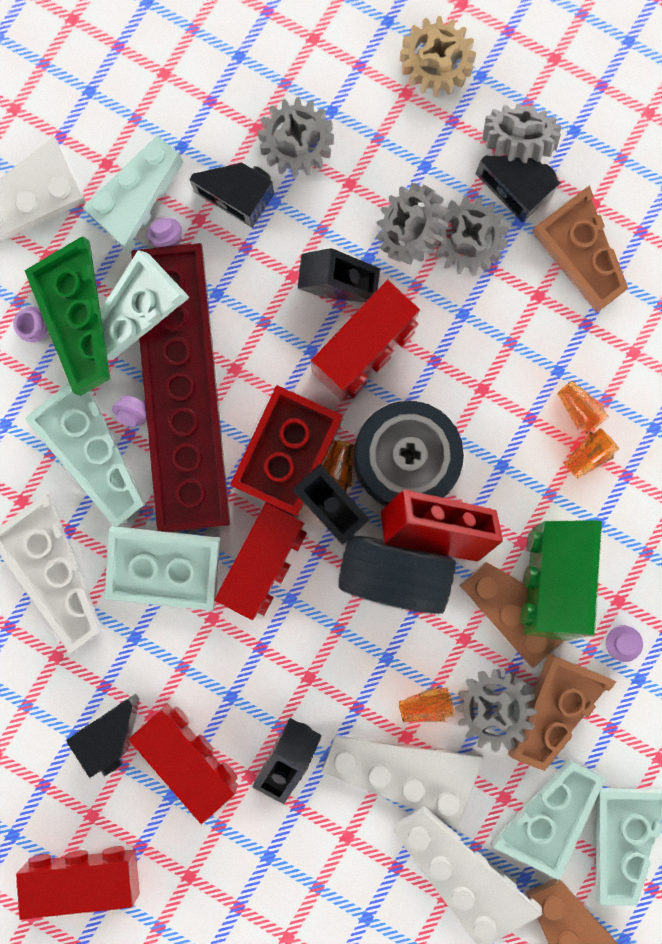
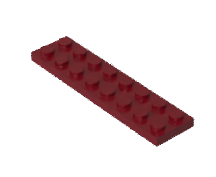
(184, 402)

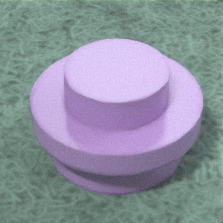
(165, 232)
(30, 325)
(130, 411)
(624, 643)

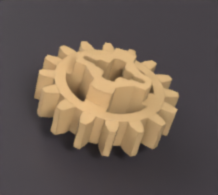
(440, 51)

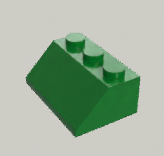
(562, 579)

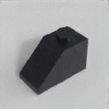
(518, 184)
(236, 190)
(337, 276)
(331, 504)
(105, 739)
(287, 761)

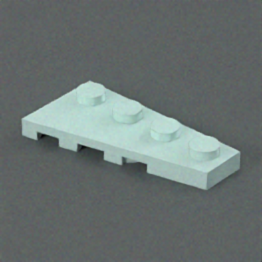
(85, 447)

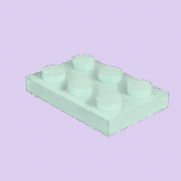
(162, 568)

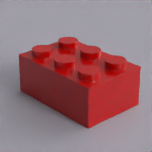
(366, 341)
(285, 448)

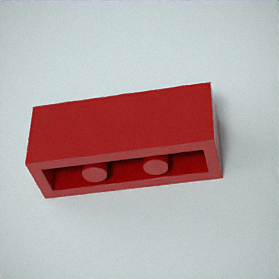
(440, 526)
(261, 562)
(185, 762)
(77, 883)

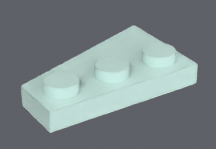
(132, 192)
(138, 303)
(552, 820)
(625, 835)

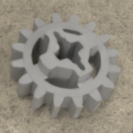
(308, 127)
(521, 133)
(477, 221)
(412, 223)
(484, 720)

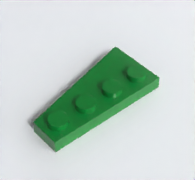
(71, 310)

